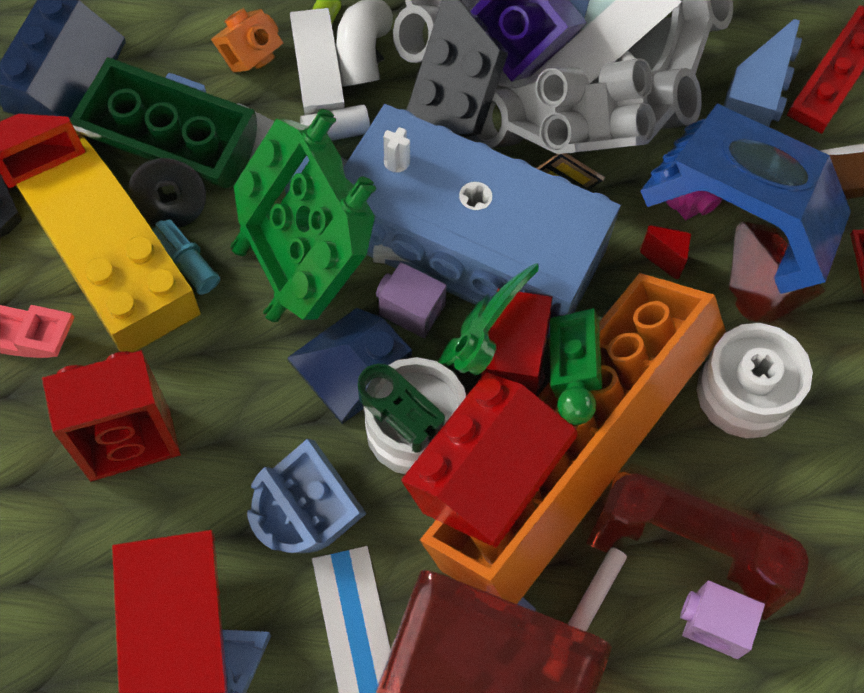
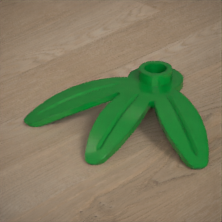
(474, 348)

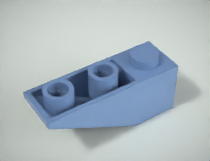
(763, 76)

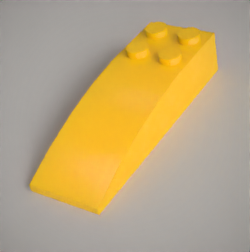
(110, 250)

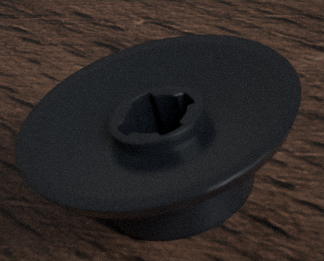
(179, 207)

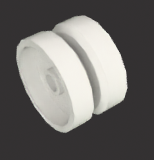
(754, 380)
(433, 382)

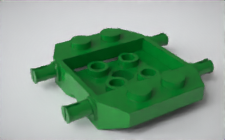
(317, 230)

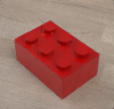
(111, 415)

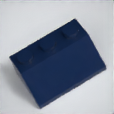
(55, 58)

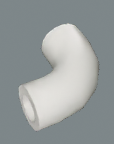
(357, 40)

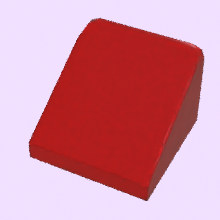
(666, 249)

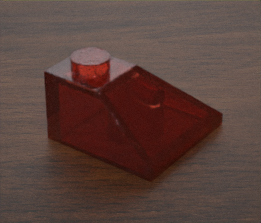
(754, 265)

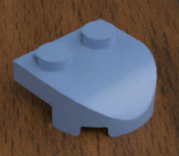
(302, 502)

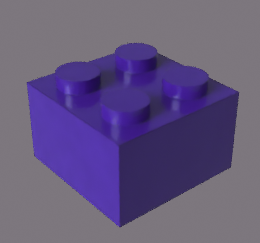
(529, 30)

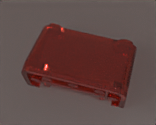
(766, 556)
(481, 643)

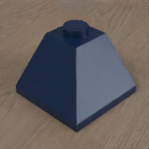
(341, 353)

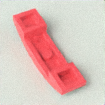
(33, 332)

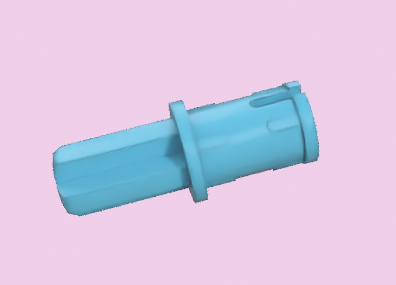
(186, 257)

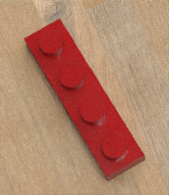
(832, 78)

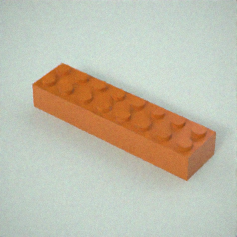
(648, 354)

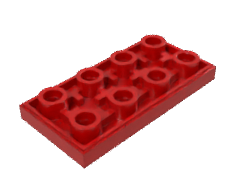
(169, 615)

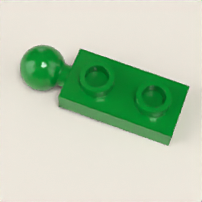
(575, 364)

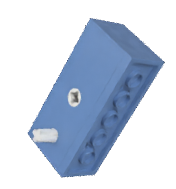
(478, 213)

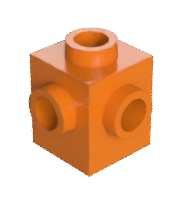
(248, 40)

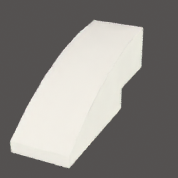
(316, 60)

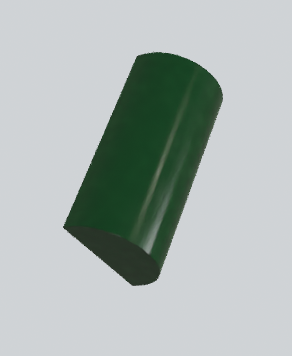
(167, 120)

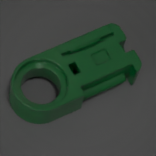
(403, 408)

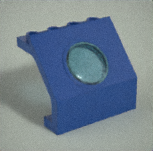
(767, 177)

